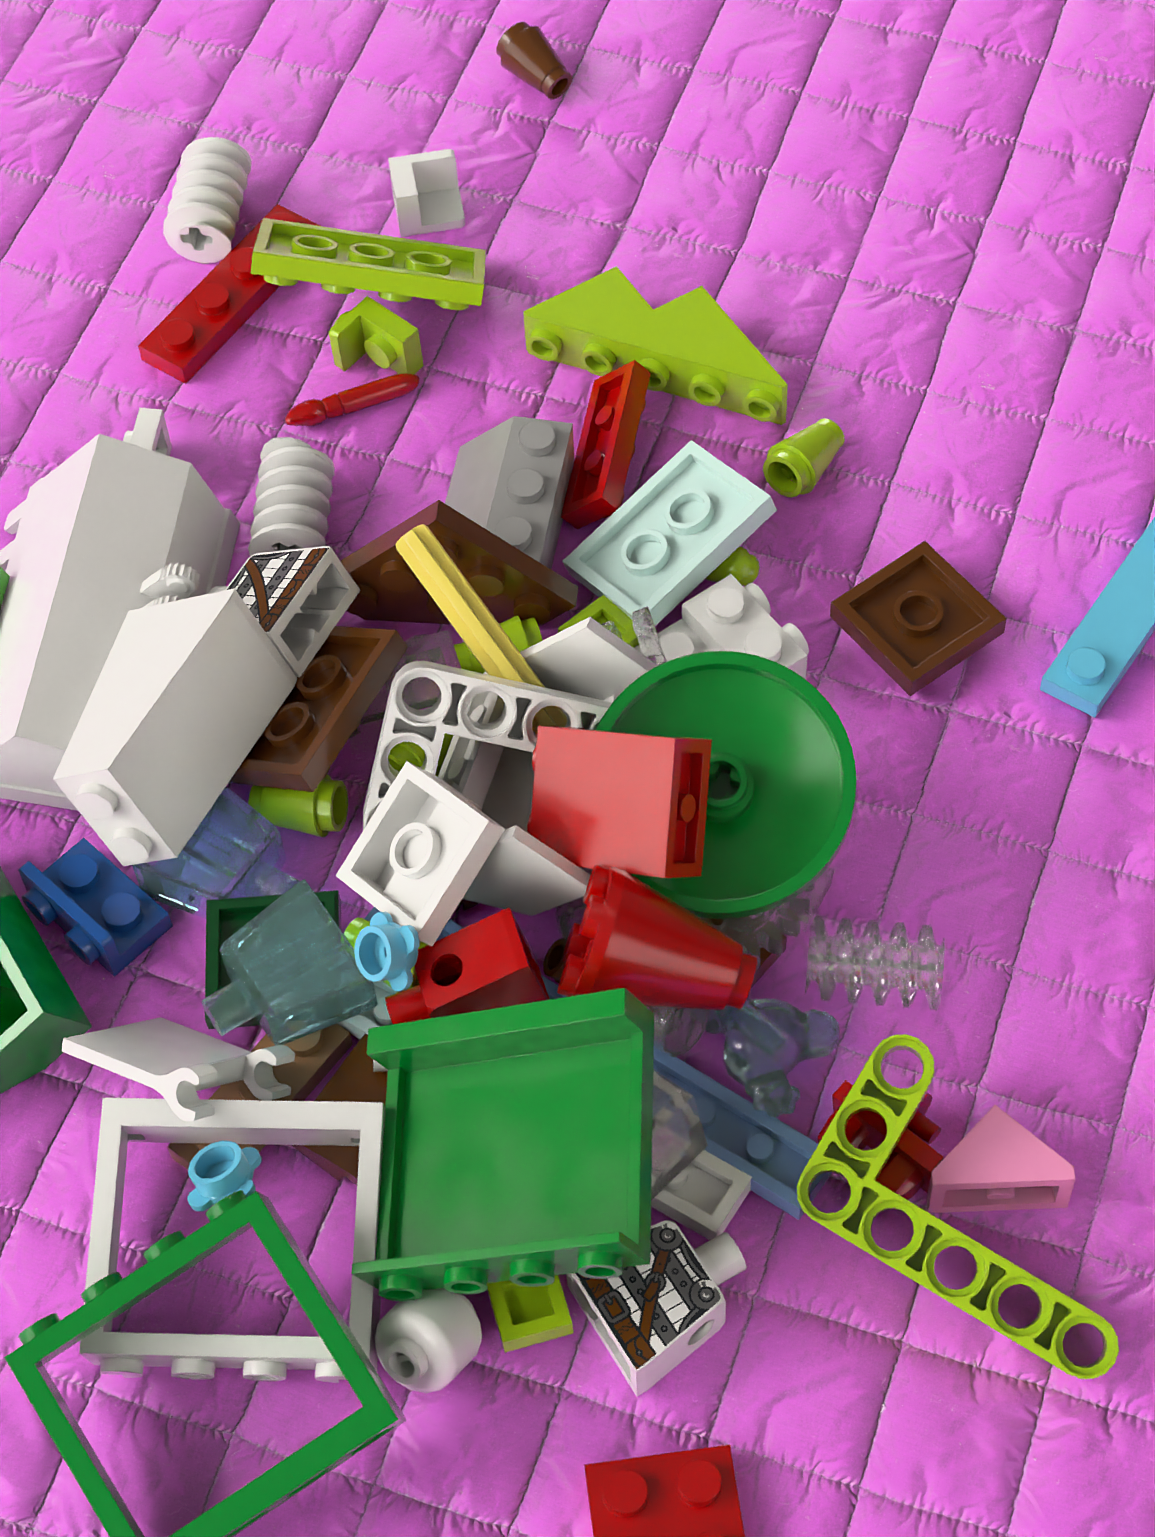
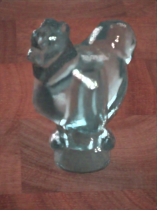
(767, 1043)

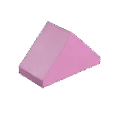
(1000, 1169)

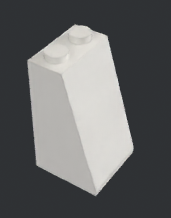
(171, 722)

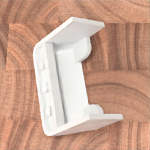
(501, 779)

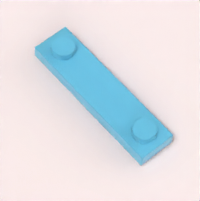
(1108, 634)

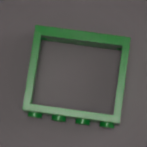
(166, 1261)

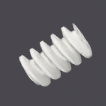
(207, 199)
(291, 497)

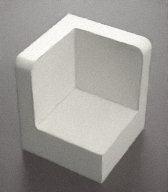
(426, 192)

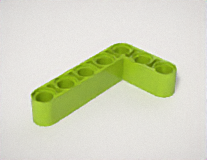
(931, 1235)

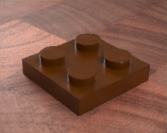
(917, 618)

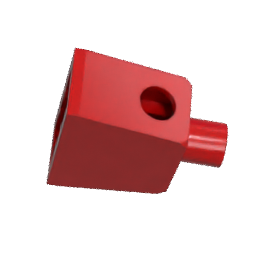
(472, 972)

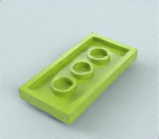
(369, 261)

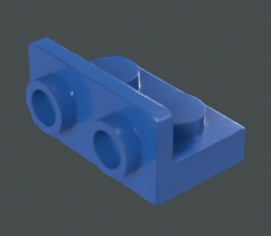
(96, 907)

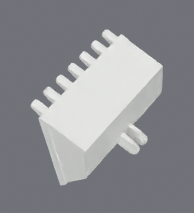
(90, 544)

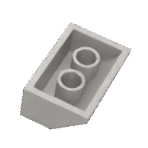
(516, 482)

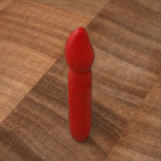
(315, 411)

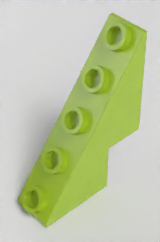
(683, 344)

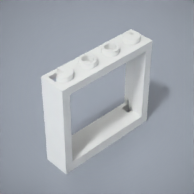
(243, 1123)

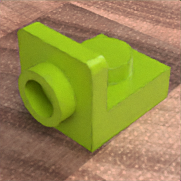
(380, 334)

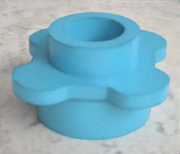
(387, 951)
(220, 1172)

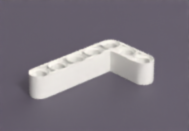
(451, 717)

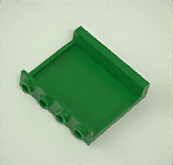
(514, 1145)

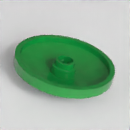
(775, 776)

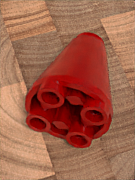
(652, 949)

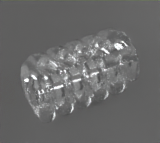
(875, 962)

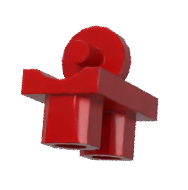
(912, 1158)

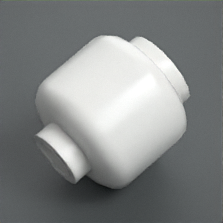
(428, 1339)

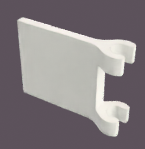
(181, 1062)

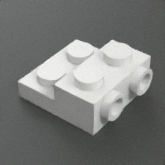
(735, 621)
(420, 852)

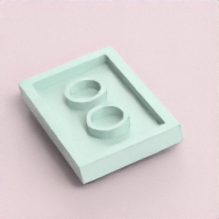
(670, 534)

